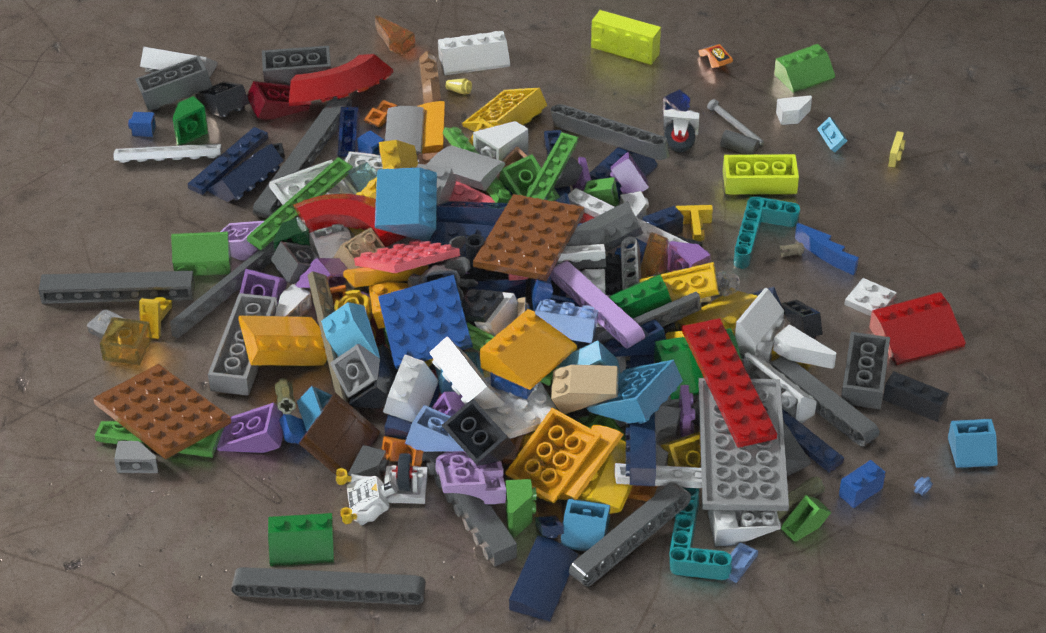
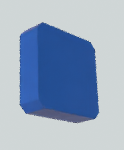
(292, 428)

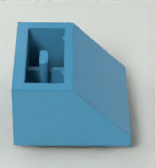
(973, 443)
(584, 524)

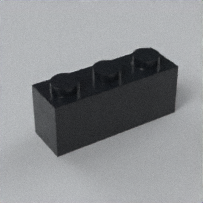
(915, 396)

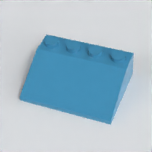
(406, 202)
(640, 392)

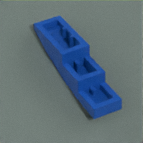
(822, 246)

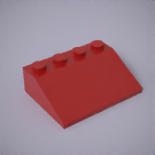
(918, 328)

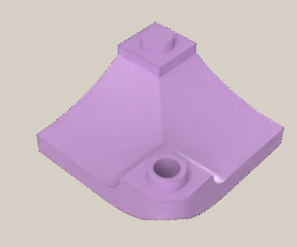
(463, 476)

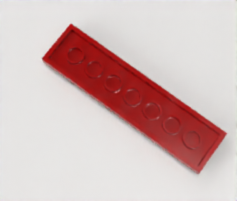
(729, 383)

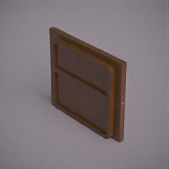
(338, 435)

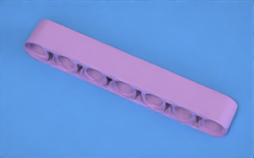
(585, 293)

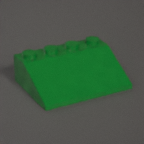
(679, 351)

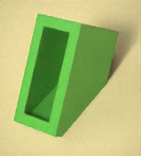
(805, 518)

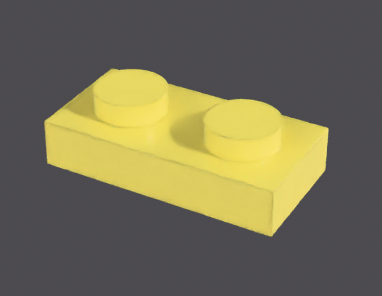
(896, 153)

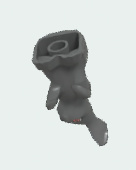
(455, 266)

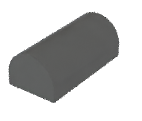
(739, 143)

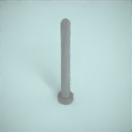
(713, 105)

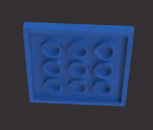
(423, 317)

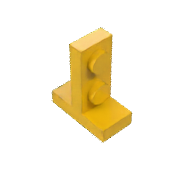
(696, 216)
(153, 312)

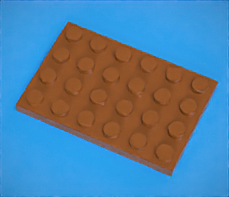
(529, 237)
(162, 411)

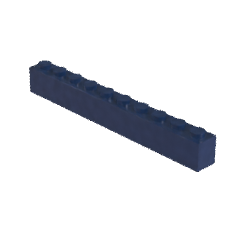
(641, 440)

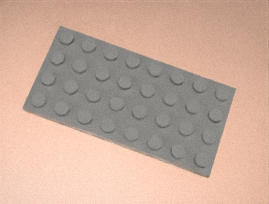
(748, 475)

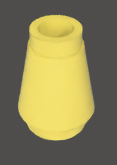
(460, 86)

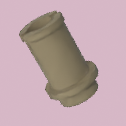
(793, 249)

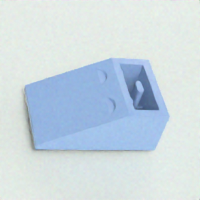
(572, 321)

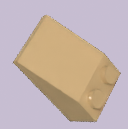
(583, 386)

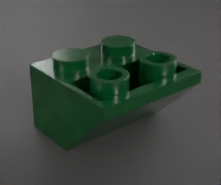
(292, 232)

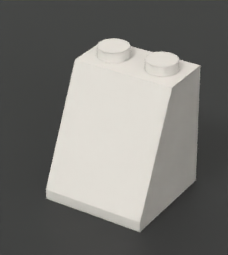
(501, 140)
(502, 316)

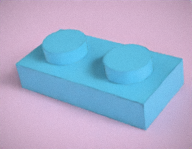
(832, 134)

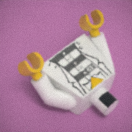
(366, 497)

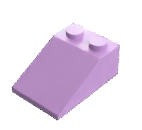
(238, 233)

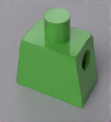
(604, 190)

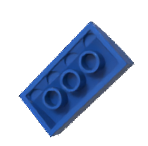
(540, 291)

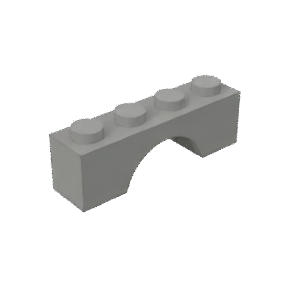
(666, 426)

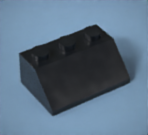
(377, 392)
(478, 434)

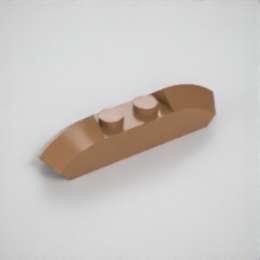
(429, 77)

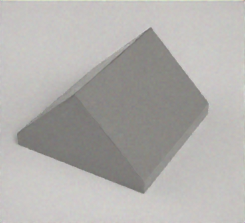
(356, 369)

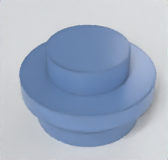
(923, 485)

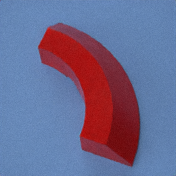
(339, 81)
(343, 209)

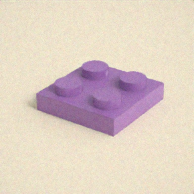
(687, 412)

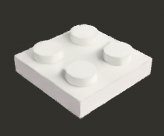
(869, 297)

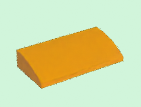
(433, 127)
(366, 276)
(593, 462)

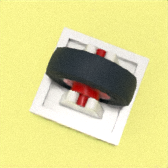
(680, 129)
(409, 481)

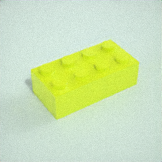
(625, 37)
(760, 174)

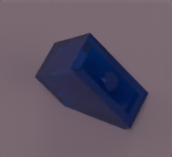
(677, 100)

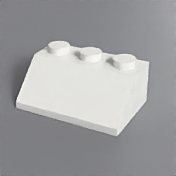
(759, 324)
(411, 389)

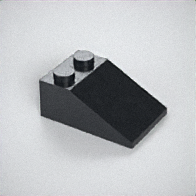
(224, 98)

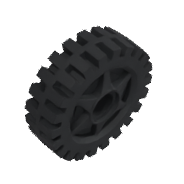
(613, 274)

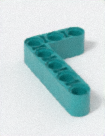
(758, 211)
(694, 561)

